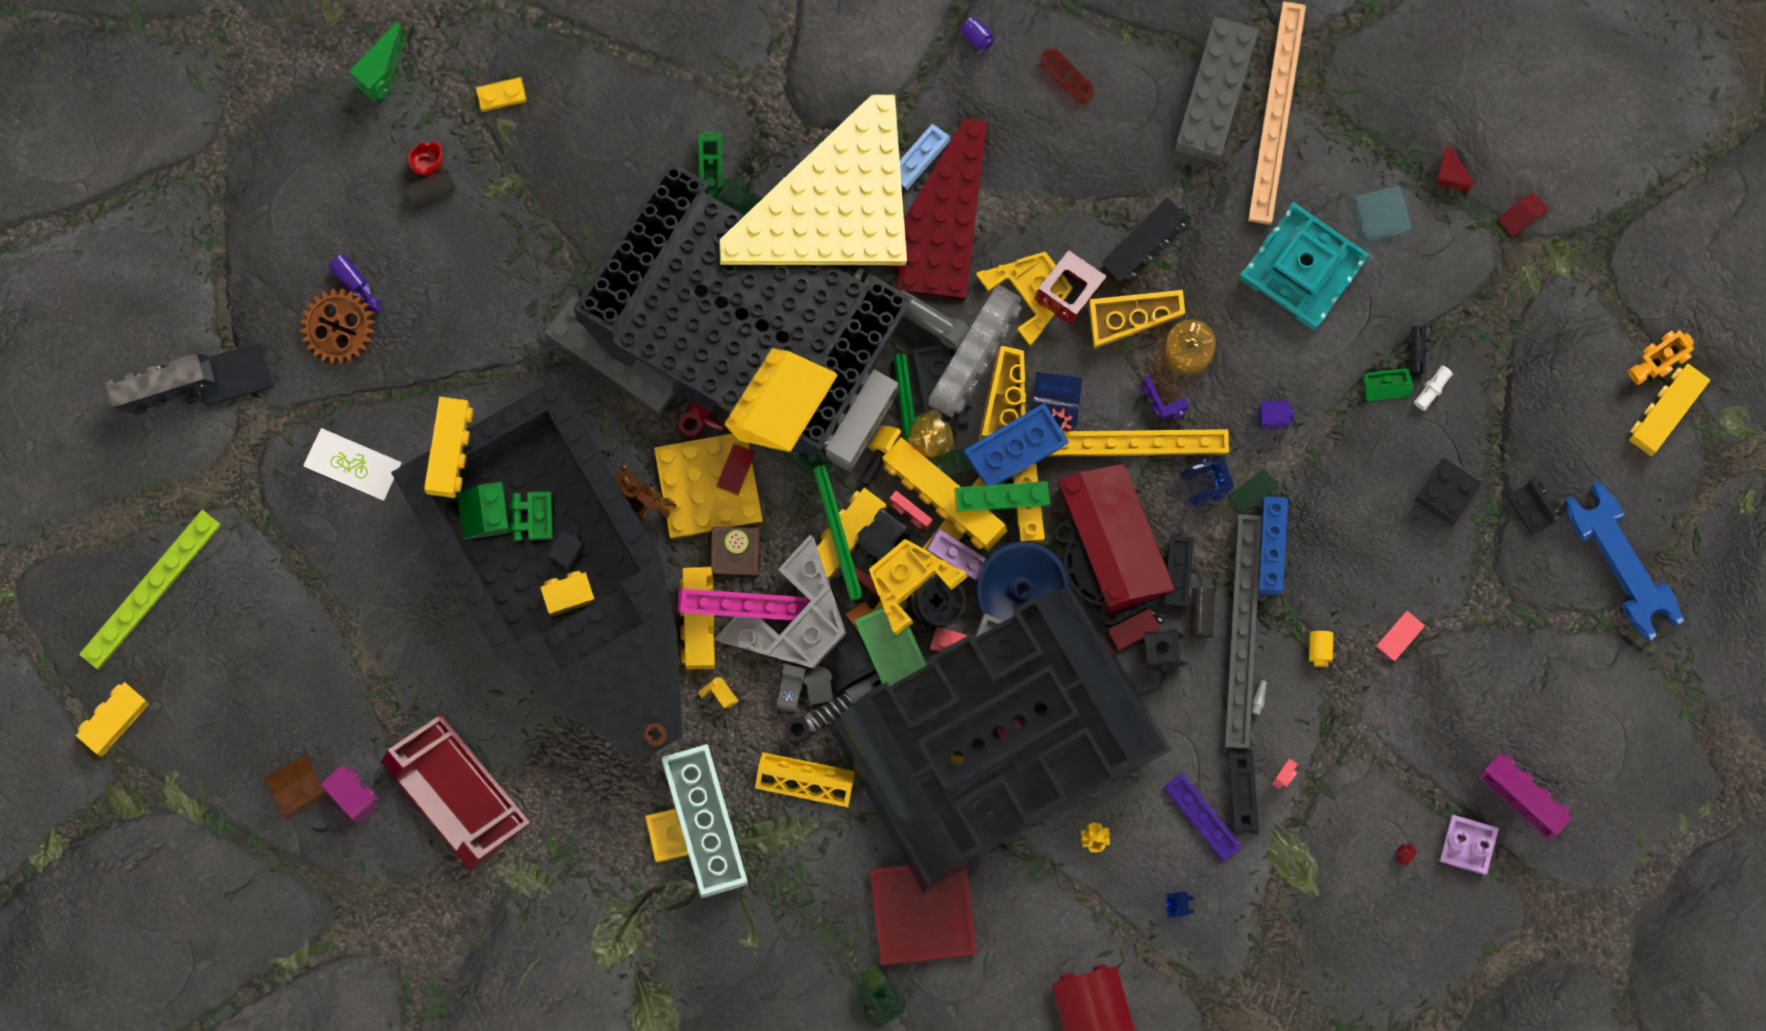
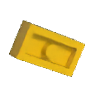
(501, 94)

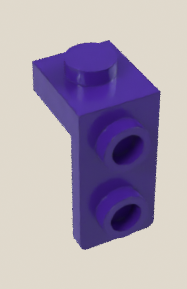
(1175, 409)

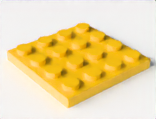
(690, 479)

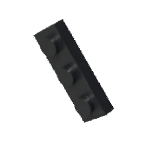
(1179, 570)

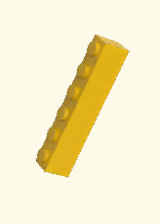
(938, 490)

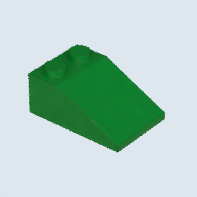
(378, 66)

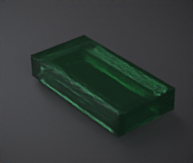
(1252, 491)

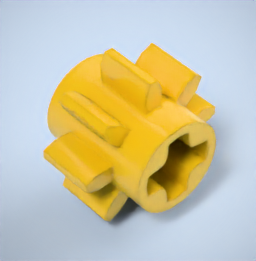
(1095, 837)

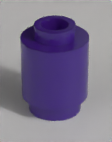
(977, 33)

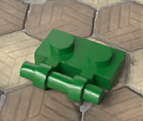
(539, 516)

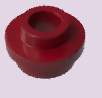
(1405, 853)

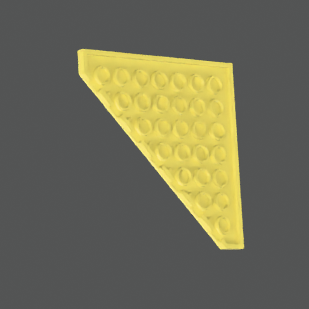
(835, 204)

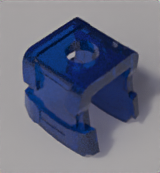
(1221, 475)

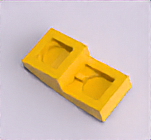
(883, 438)

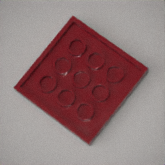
(920, 923)

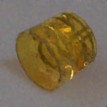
(1185, 360)

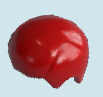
(426, 158)

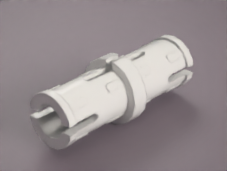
(1433, 388)

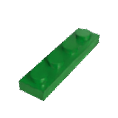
(1001, 496)

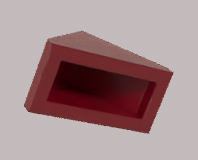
(1452, 173)
(1523, 214)

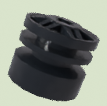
(948, 603)

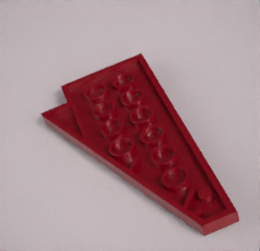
(943, 219)

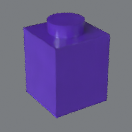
(1275, 414)

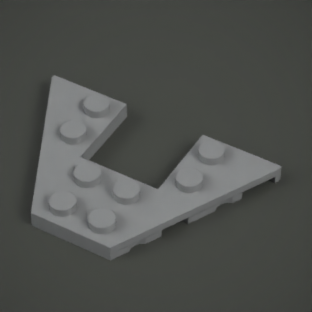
(811, 633)

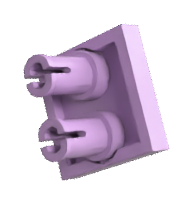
(1468, 844)

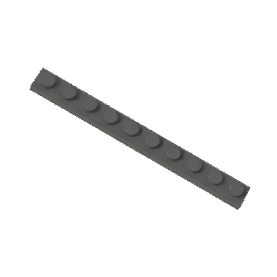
(1243, 632)

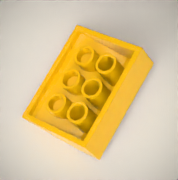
(780, 400)

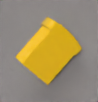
(721, 692)

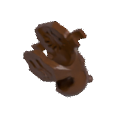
(640, 495)

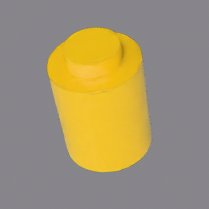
(1321, 648)

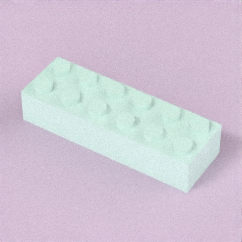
(704, 821)

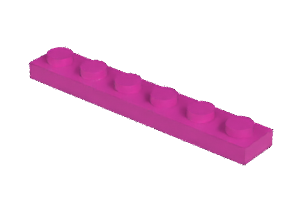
(740, 604)

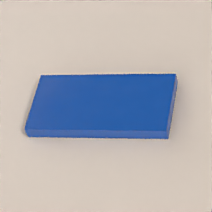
(1016, 446)

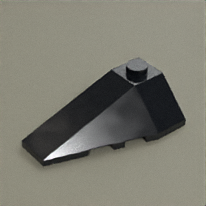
(848, 659)

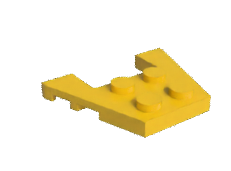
(1026, 277)
(904, 572)

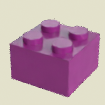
(353, 798)

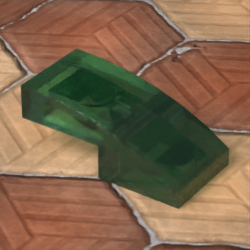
(954, 463)

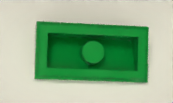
(1387, 384)

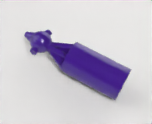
(353, 281)

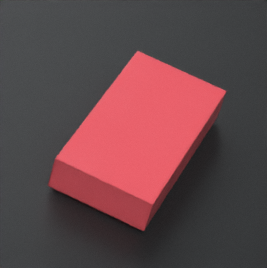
(1400, 636)

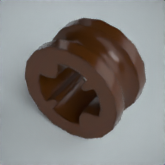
(649, 739)

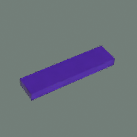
(1202, 817)

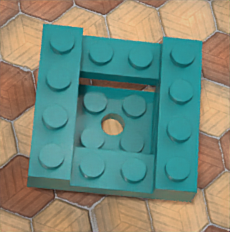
(1332, 270)

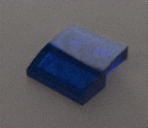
(1058, 393)

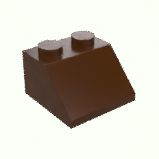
(296, 787)

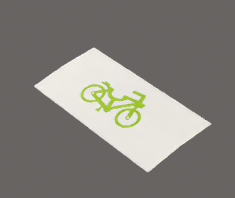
(352, 464)

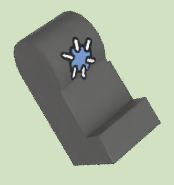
(790, 688)

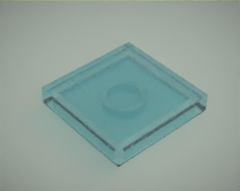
(1383, 213)

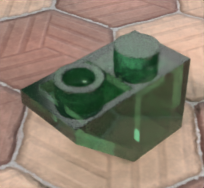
(735, 196)

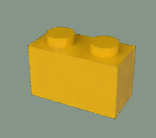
(567, 593)

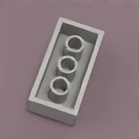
(862, 420)

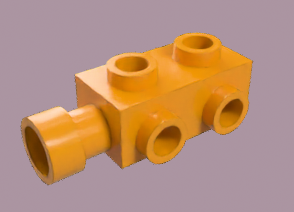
(1664, 355)

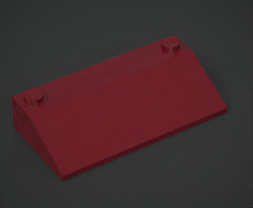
(1116, 537)
(454, 792)

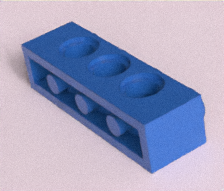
(1272, 545)

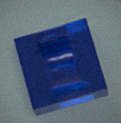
(1178, 904)

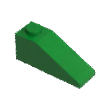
(711, 159)

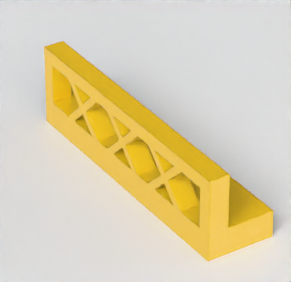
(802, 771)

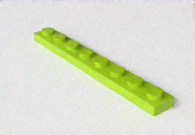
(150, 590)

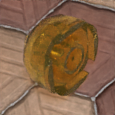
(930, 435)

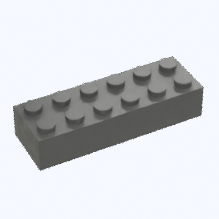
(1216, 90)
(638, 382)

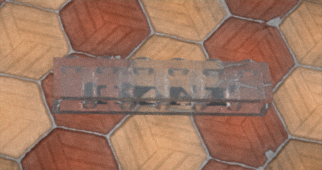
(974, 351)

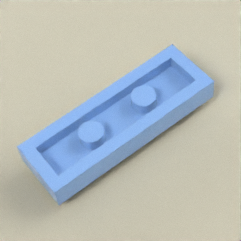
(921, 155)

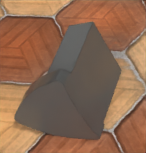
(818, 685)

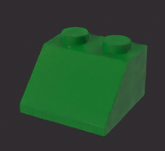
(483, 511)

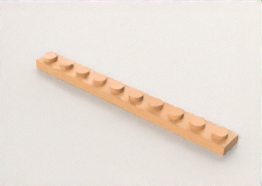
(1277, 113)

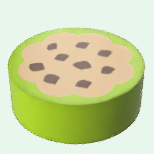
(736, 541)

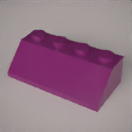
(1525, 796)

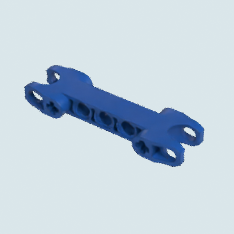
(1643, 594)

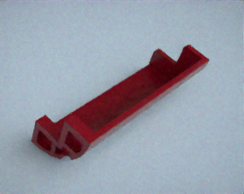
(1093, 1001)

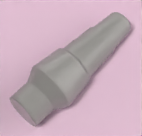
(1259, 700)

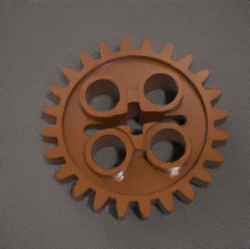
(330, 344)

